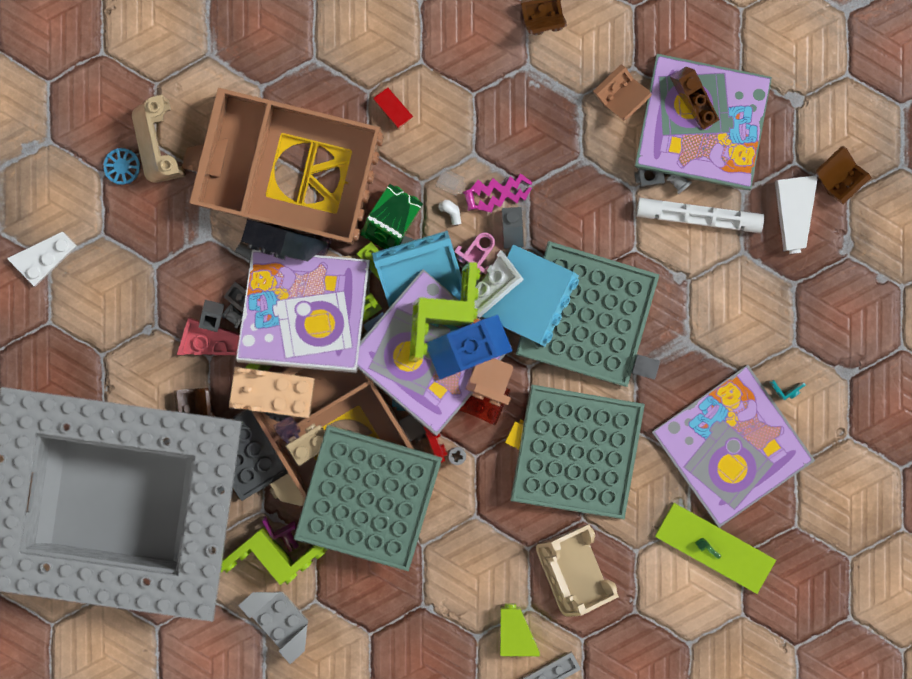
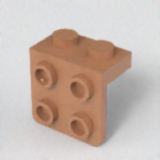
(622, 93)
(490, 381)

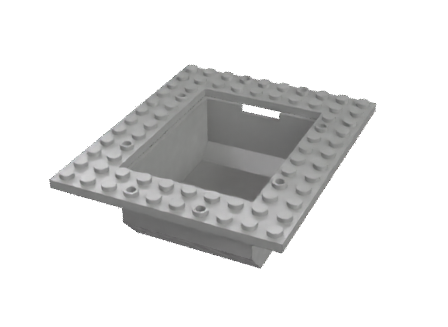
(114, 503)

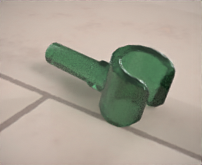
(703, 544)

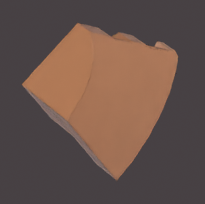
(193, 156)

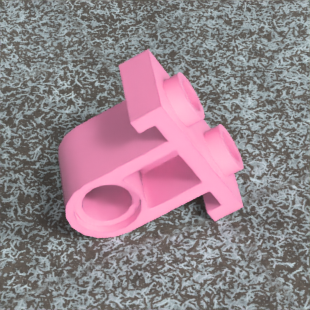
(476, 253)

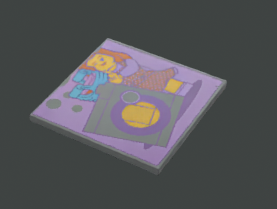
(413, 384)
(733, 446)

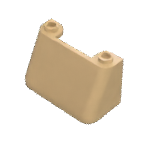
(155, 167)
(575, 572)

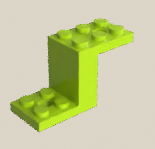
(444, 311)
(272, 557)

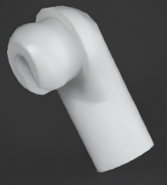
(452, 209)

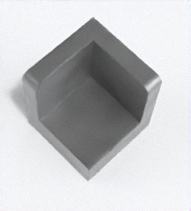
(645, 367)

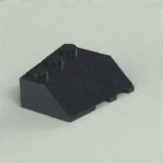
(280, 241)

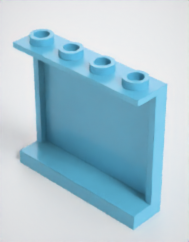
(403, 263)
(538, 300)

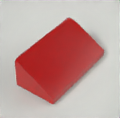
(393, 107)

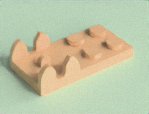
(271, 392)

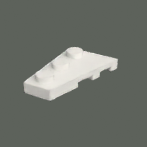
(43, 257)
(497, 283)

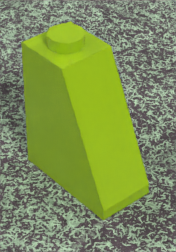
(515, 633)

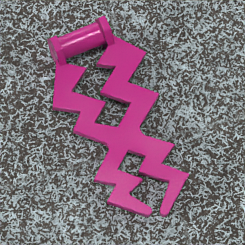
(504, 190)

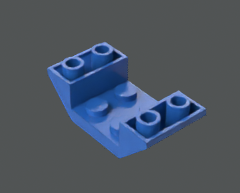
(468, 347)

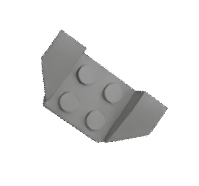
(280, 621)

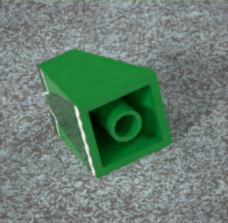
(391, 217)

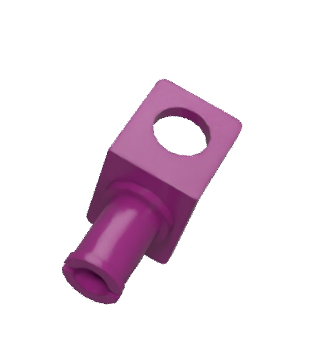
(283, 533)

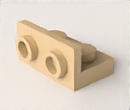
(306, 445)

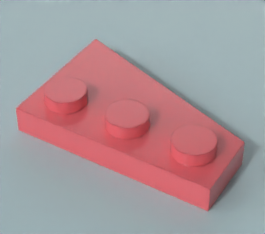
(204, 341)

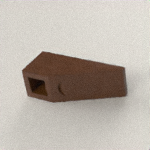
(694, 96)

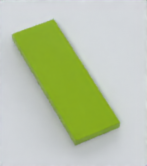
(737, 560)

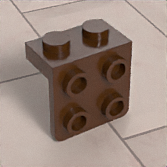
(542, 16)
(842, 175)
(194, 401)

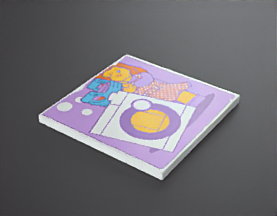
(303, 312)

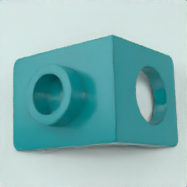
(791, 393)

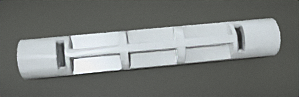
(700, 215)

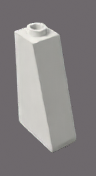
(795, 208)

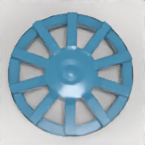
(121, 166)

